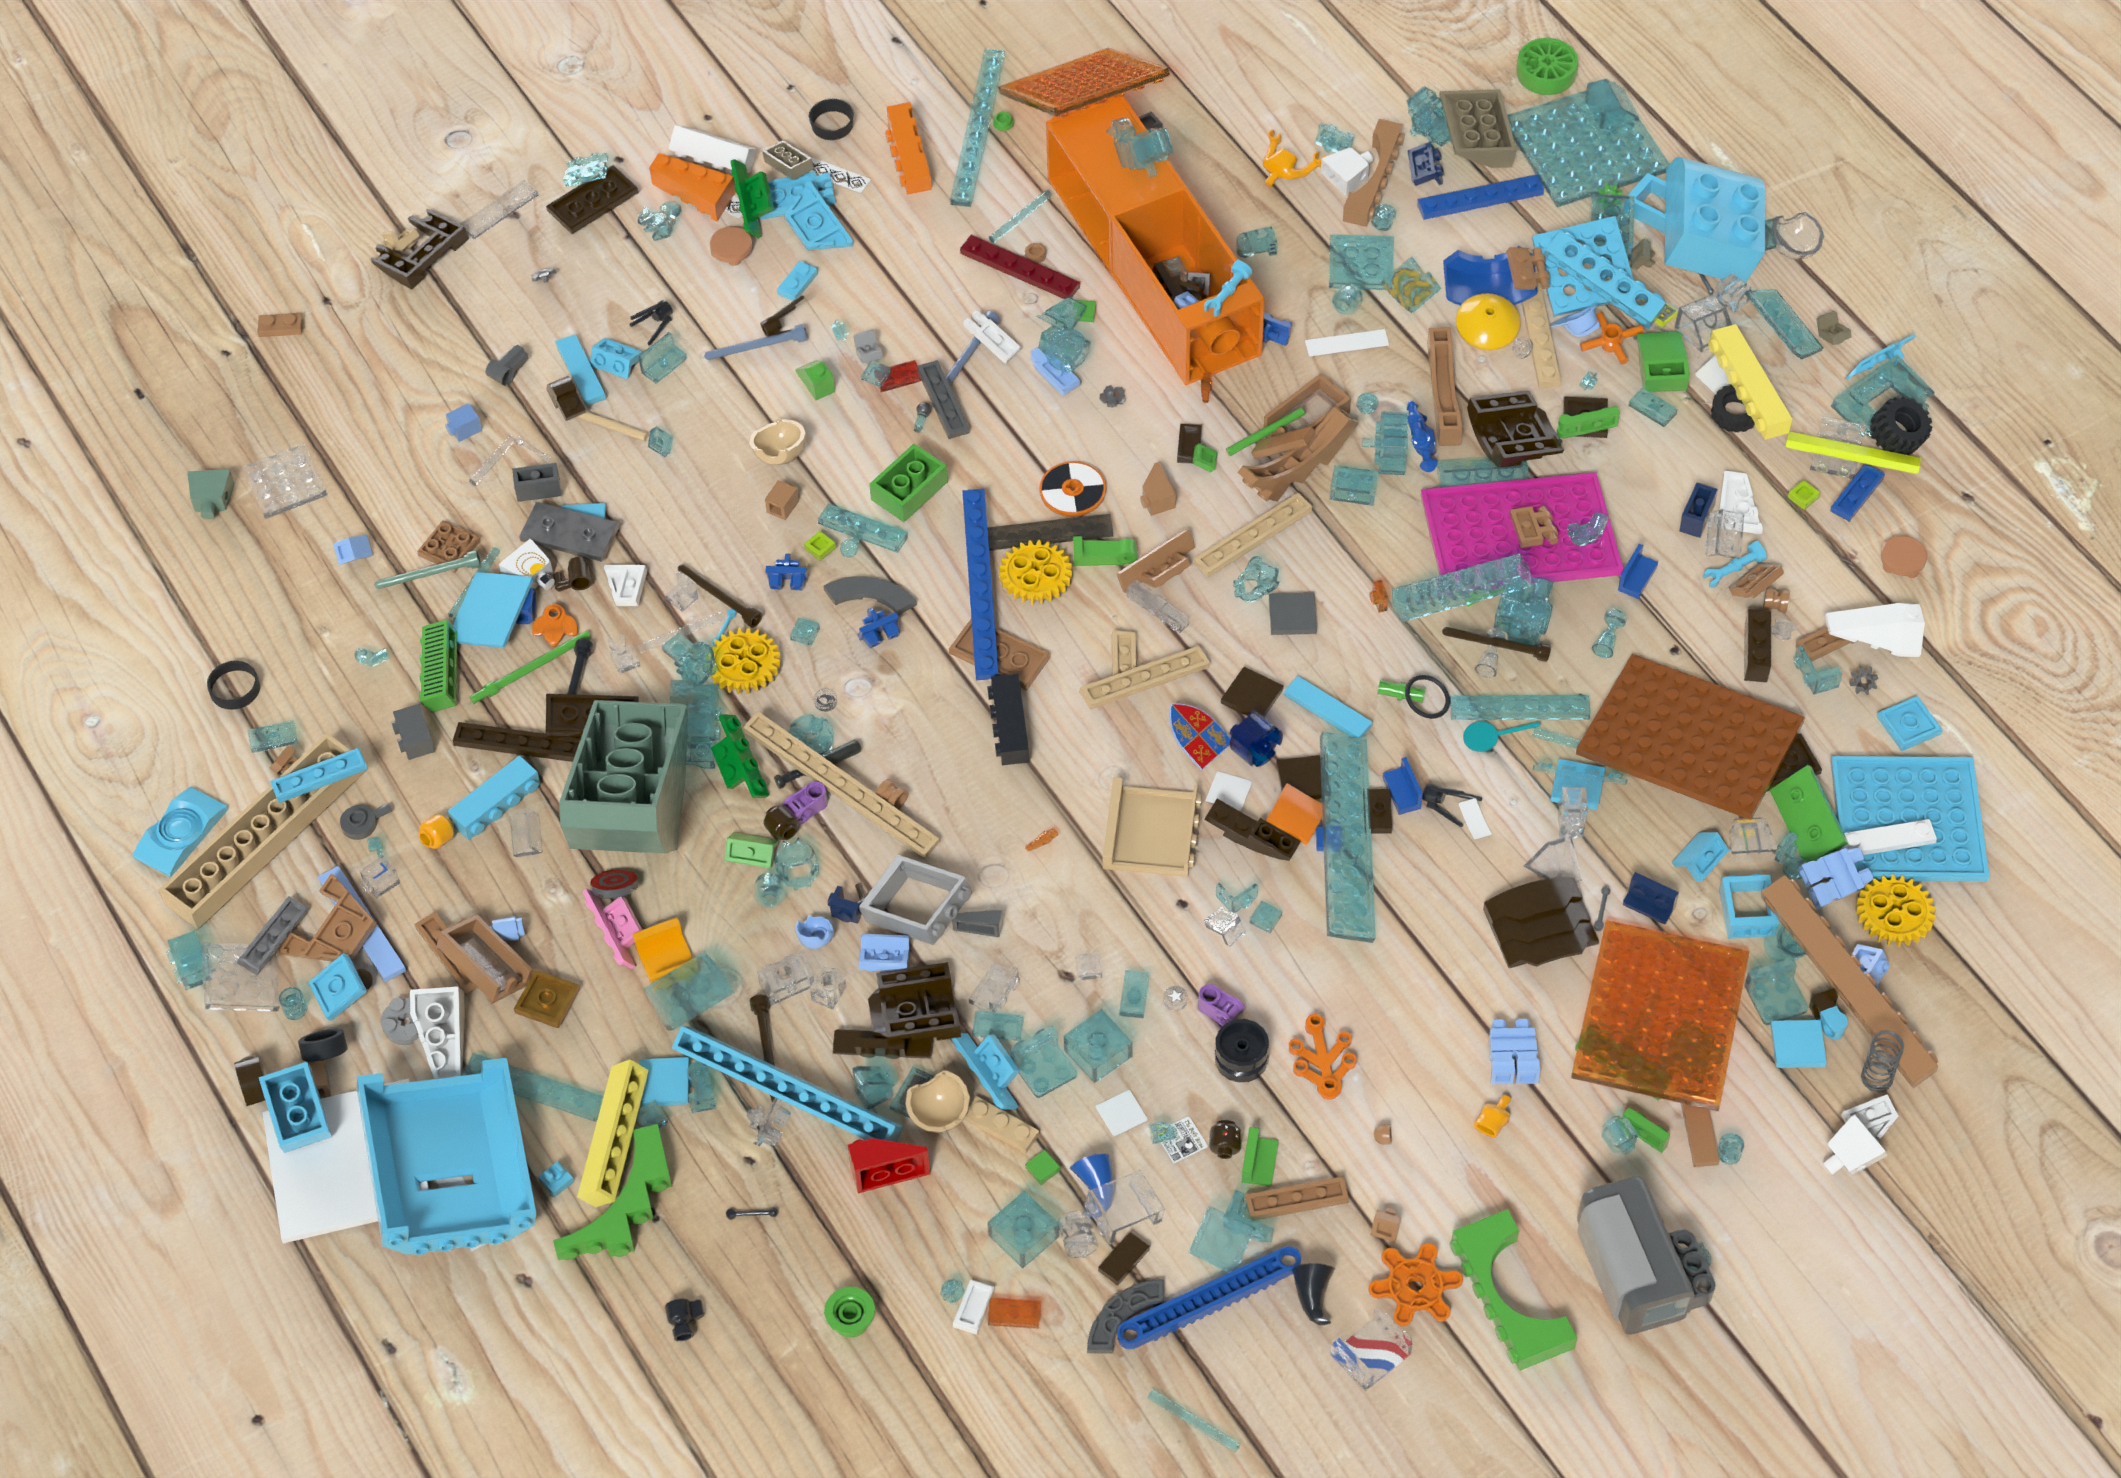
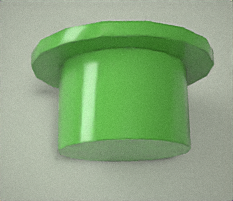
(849, 1311)

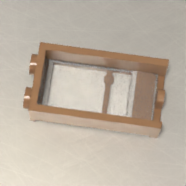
(1317, 401)
(484, 958)

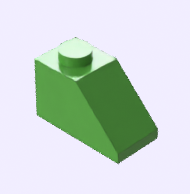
(817, 379)

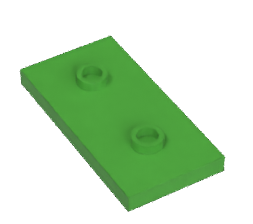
(1808, 815)

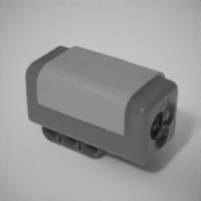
(1637, 1259)

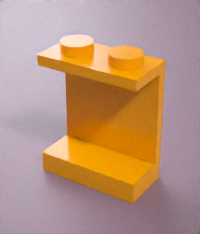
(661, 948)

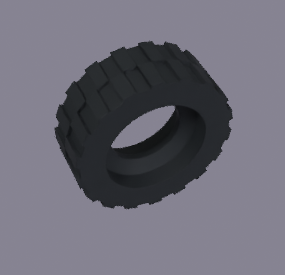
(1725, 419)

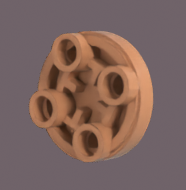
(731, 245)
(1903, 556)

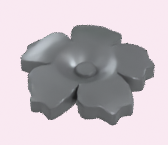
(543, 274)
(1112, 396)

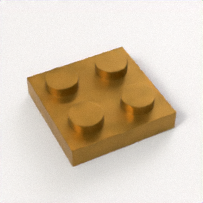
(546, 999)

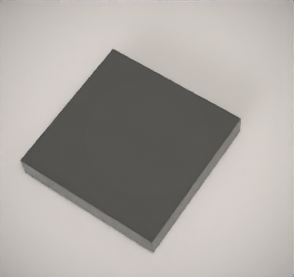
(1292, 613)

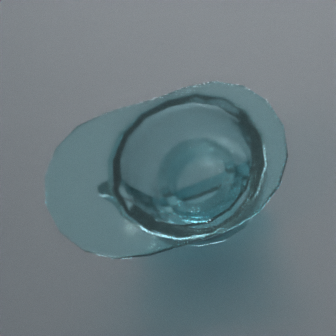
(1781, 945)

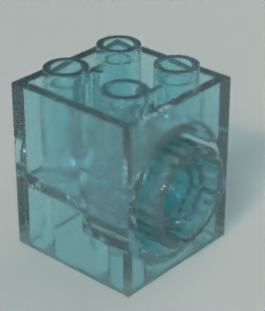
(1526, 612)

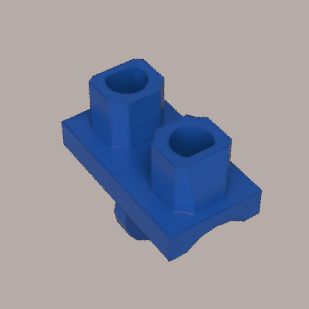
(1276, 330)
(787, 570)
(870, 631)

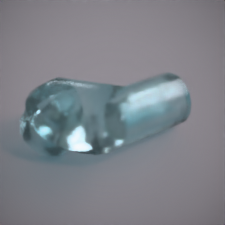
(370, 658)

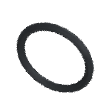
(1415, 709)

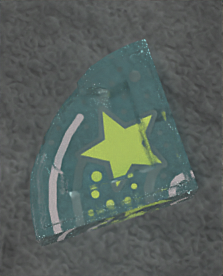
(1161, 1132)

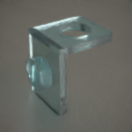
(1241, 901)

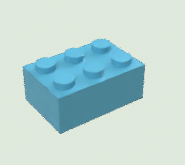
(295, 1107)

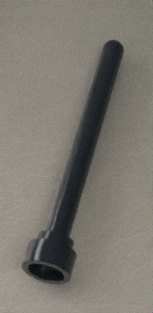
(582, 649)

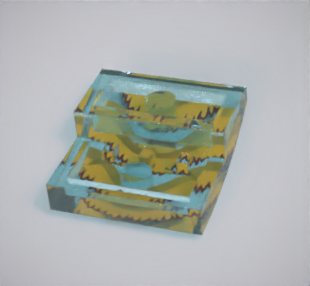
(1410, 285)

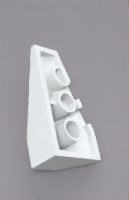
(1890, 626)
(440, 1026)

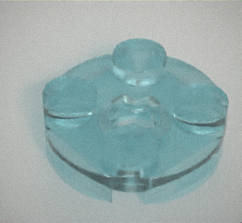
(809, 724)

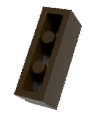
(1757, 645)

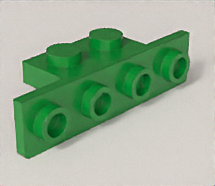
(753, 196)
(736, 759)

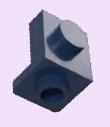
(843, 909)

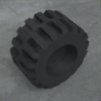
(1909, 415)

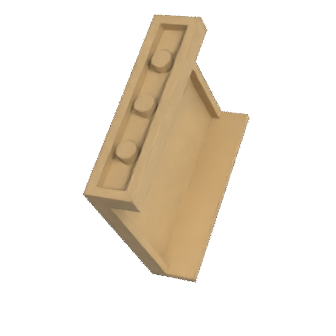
(1151, 830)

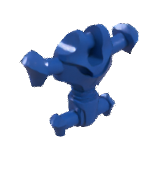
(1422, 437)

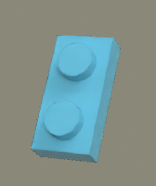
(797, 281)

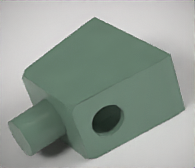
(210, 491)

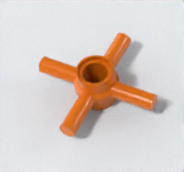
(1611, 338)

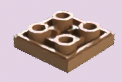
(448, 544)

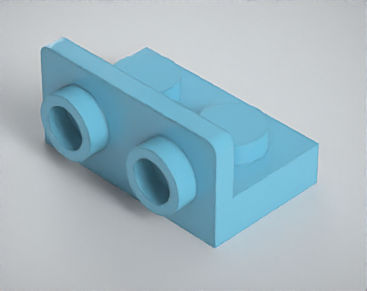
(614, 357)

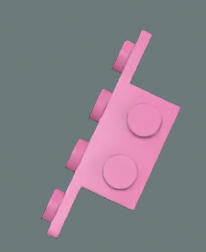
(617, 923)

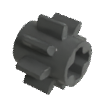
(1869, 679)

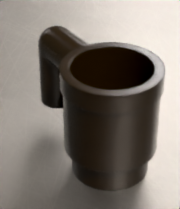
(578, 576)

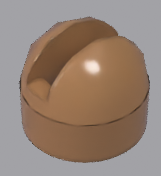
(1383, 1134)

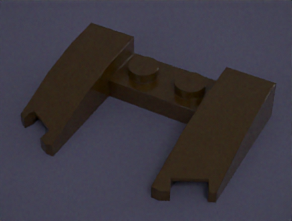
(409, 270)

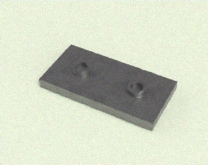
(569, 531)

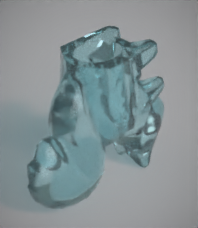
(662, 221)

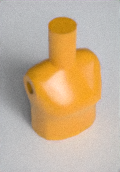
(1493, 1117)

